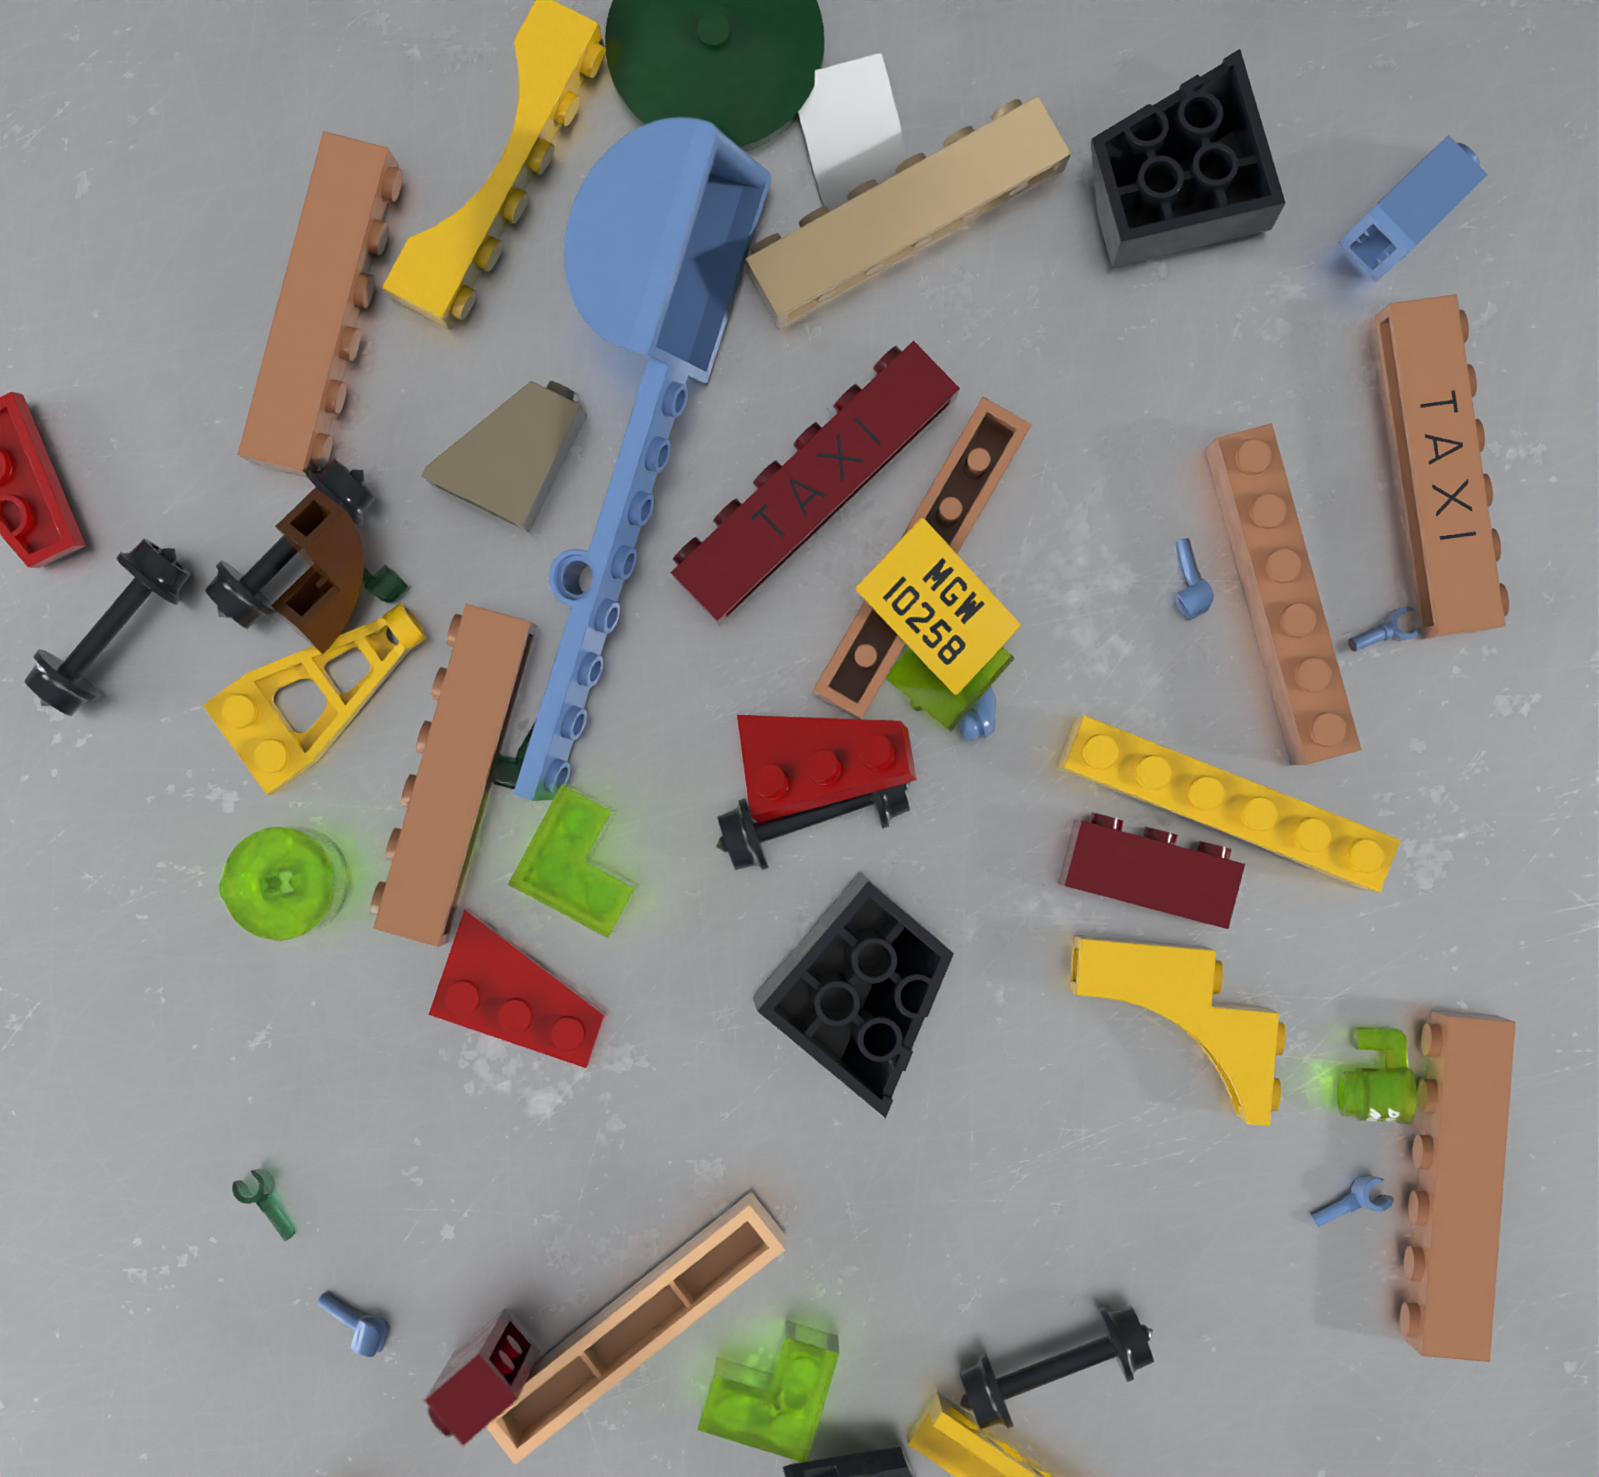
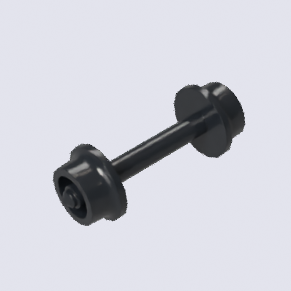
(240, 595)
(60, 681)
(744, 837)
(1124, 1340)

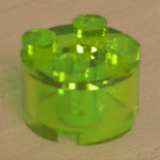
(253, 883)

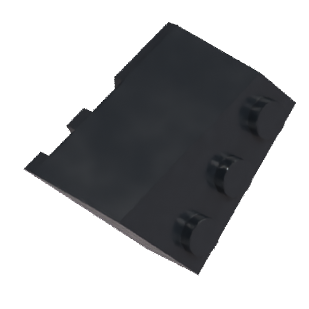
(1186, 170)
(859, 990)

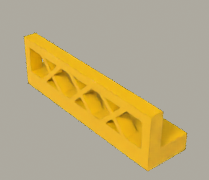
(961, 1448)

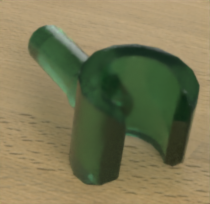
(384, 584)
(508, 768)
(264, 1201)

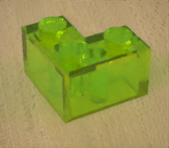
(561, 869)
(774, 1408)

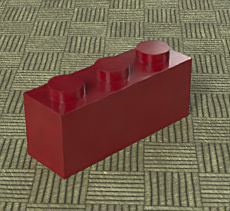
(1152, 870)
(481, 1379)

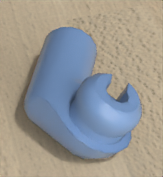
(980, 719)

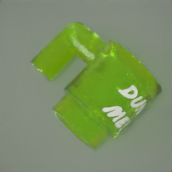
(1379, 1093)

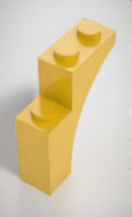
(1180, 986)

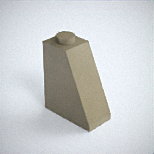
(512, 454)

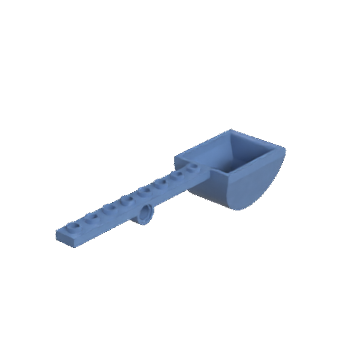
(655, 272)

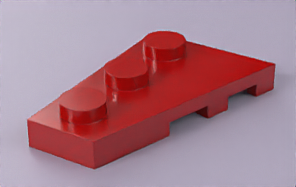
(32, 502)
(819, 761)
(512, 997)

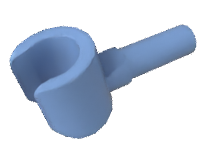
(1199, 595)
(1385, 631)
(1355, 1201)
(369, 1330)

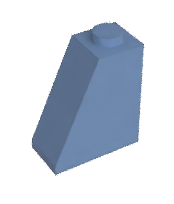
(1414, 207)

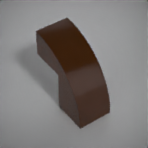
(327, 593)

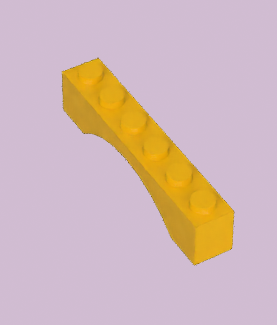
(444, 262)
(1228, 803)

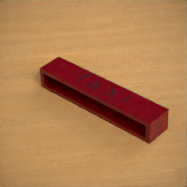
(815, 481)

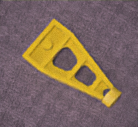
(261, 732)

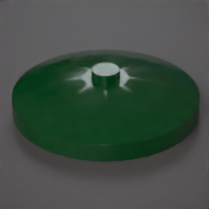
(716, 62)

